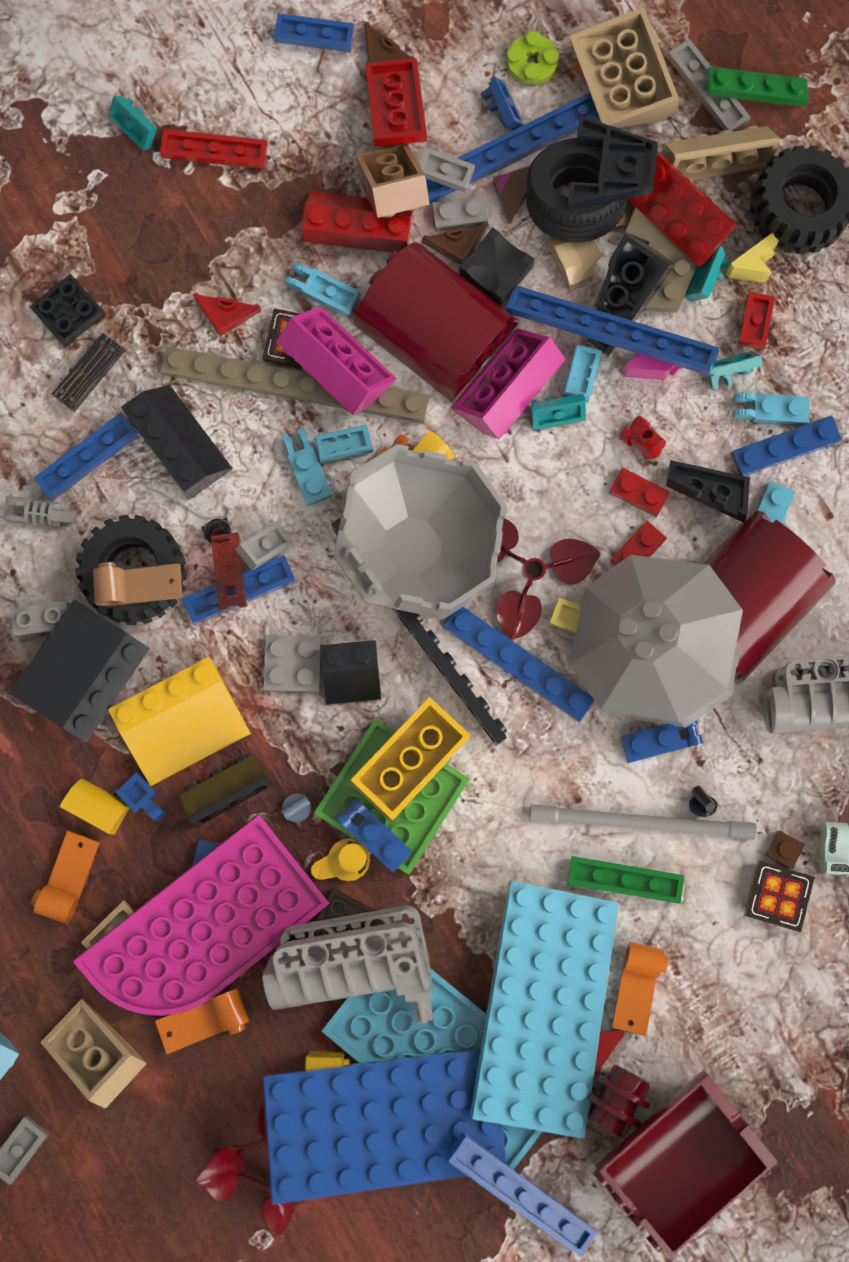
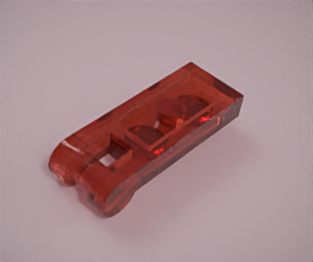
(228, 571)

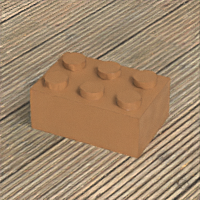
(392, 180)

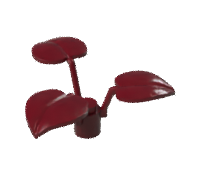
(572, 564)
(224, 1168)

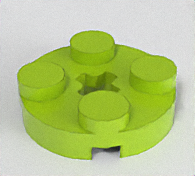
(532, 45)

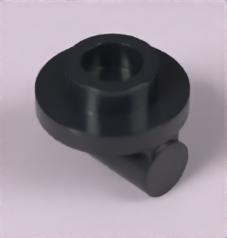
(216, 527)
(701, 803)

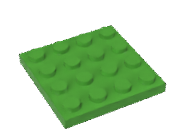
(418, 819)

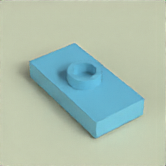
(582, 371)
(343, 444)

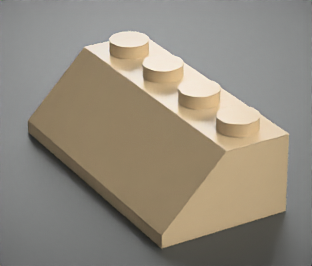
(722, 153)

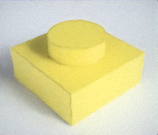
(566, 615)

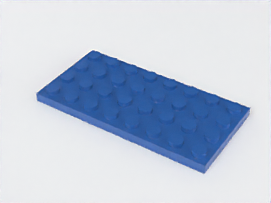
(371, 1124)

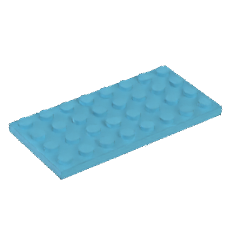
(545, 1010)
(386, 1028)

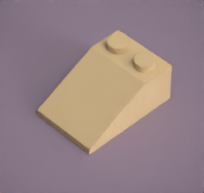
(93, 1054)

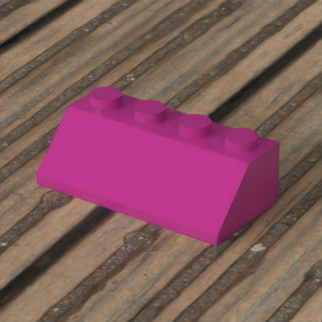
(335, 359)
(509, 382)

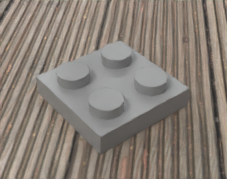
(292, 664)

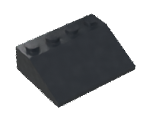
(79, 670)

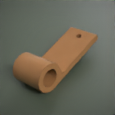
(138, 585)

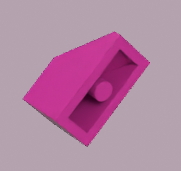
(649, 368)

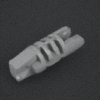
(40, 512)

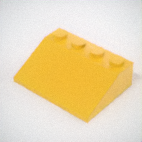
(179, 721)

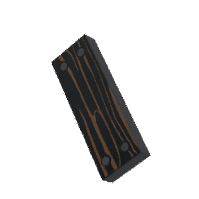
(88, 372)

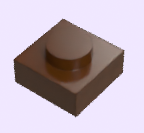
(785, 849)

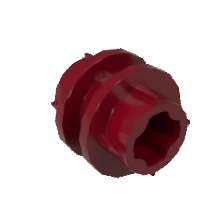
(618, 1100)

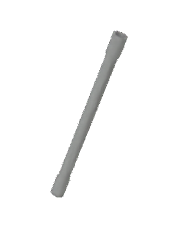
(731, 829)

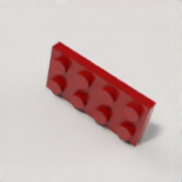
(396, 102)
(684, 213)

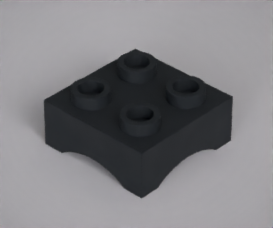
(496, 267)

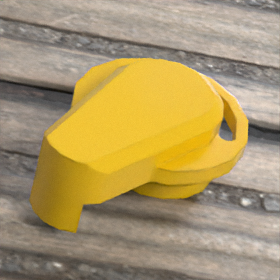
(342, 862)

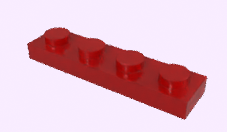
(214, 148)

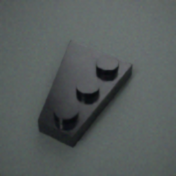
(711, 487)

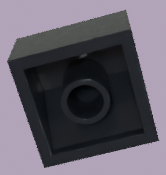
(350, 672)

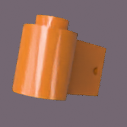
(69, 875)
(637, 986)
(208, 1019)

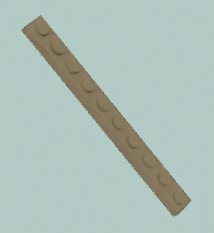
(282, 383)

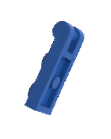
(658, 741)
(374, 835)

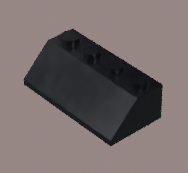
(176, 439)

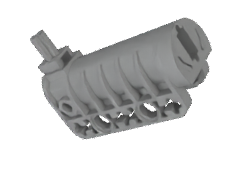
(807, 702)
(352, 962)

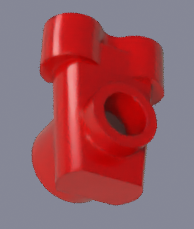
(643, 437)

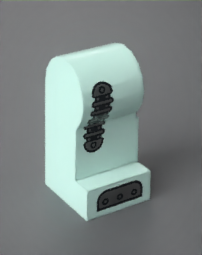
(834, 848)

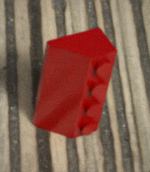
(353, 223)

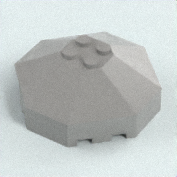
(420, 532)
(658, 640)

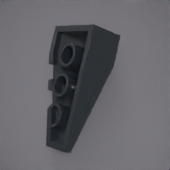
(631, 281)

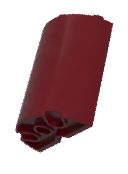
(432, 319)
(773, 582)
(684, 1165)

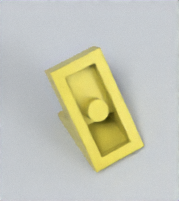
(751, 264)

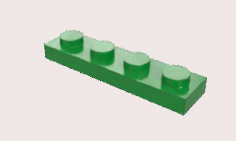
(756, 86)
(625, 879)

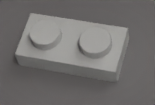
(446, 169)
(459, 213)
(264, 546)
(20, 1148)

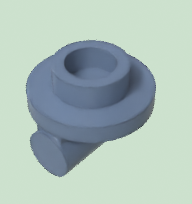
(296, 807)

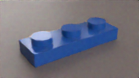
(314, 32)

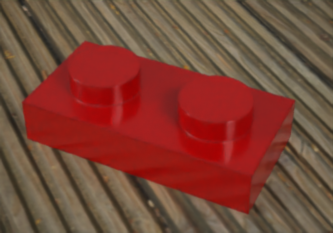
(756, 320)
(639, 492)
(642, 543)

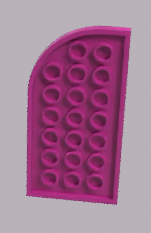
(204, 926)

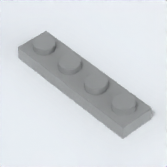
(692, 68)

